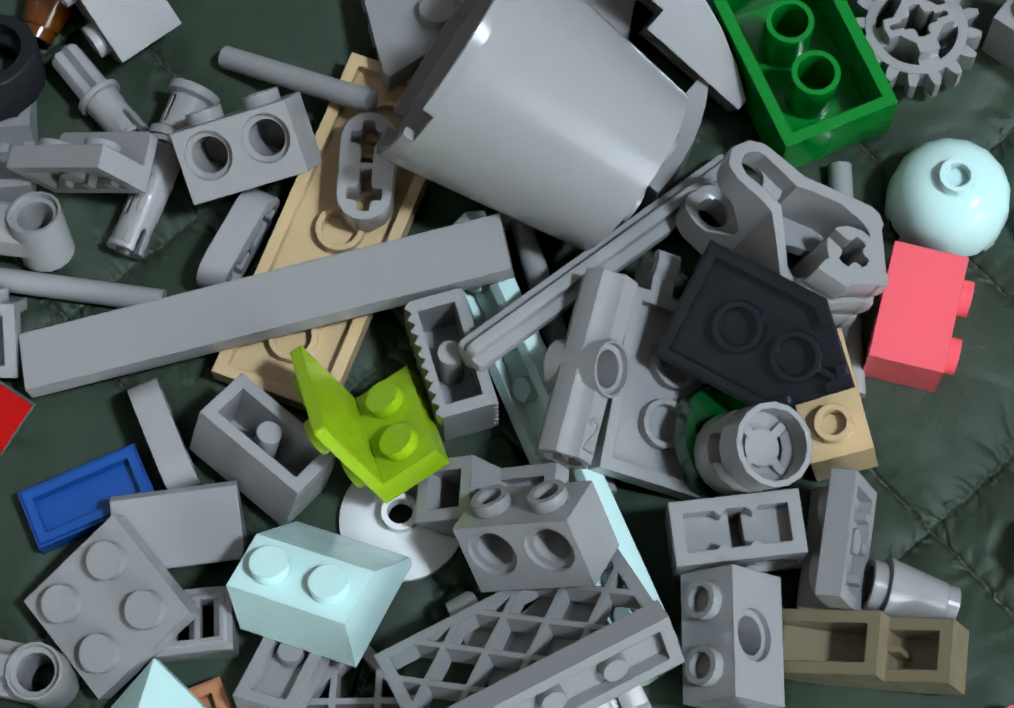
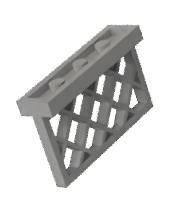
(581, 675)

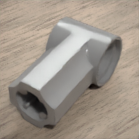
(36, 232)
(17, 669)

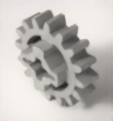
(912, 38)

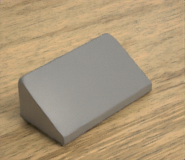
(188, 523)

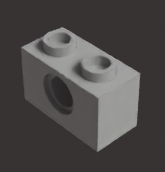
(732, 638)

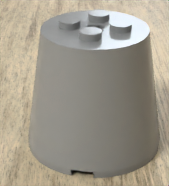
(538, 116)

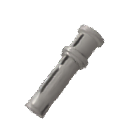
(144, 210)

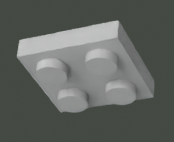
(111, 606)

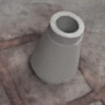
(908, 591)

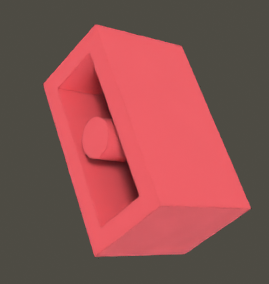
(917, 317)

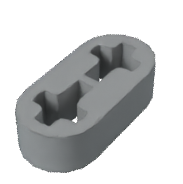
(354, 170)
(239, 238)
(163, 435)

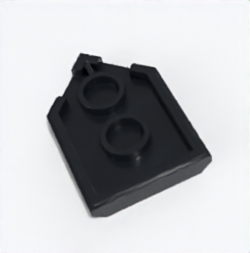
(754, 333)

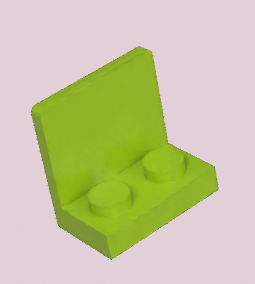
(379, 437)

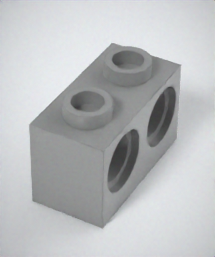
(250, 158)
(744, 529)
(536, 536)

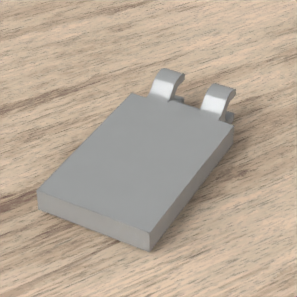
(641, 421)

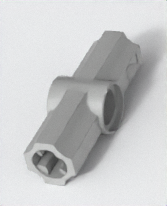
(586, 368)

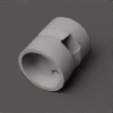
(753, 449)

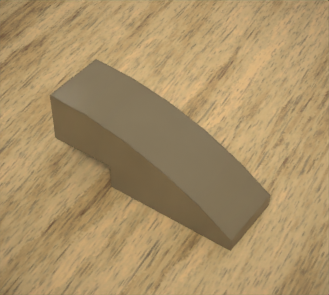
(875, 650)

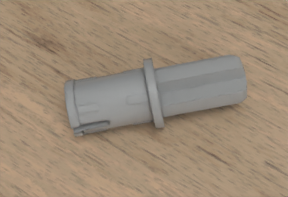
(97, 95)

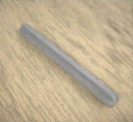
(560, 289)

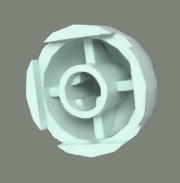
(948, 197)

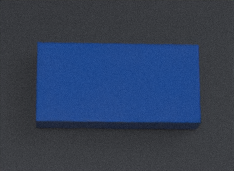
(79, 499)

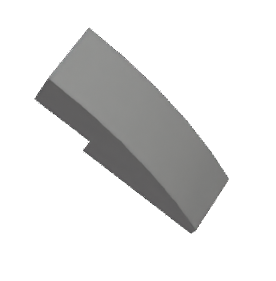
(696, 45)

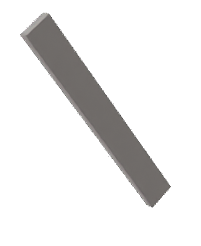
(264, 305)

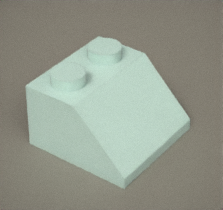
(315, 590)

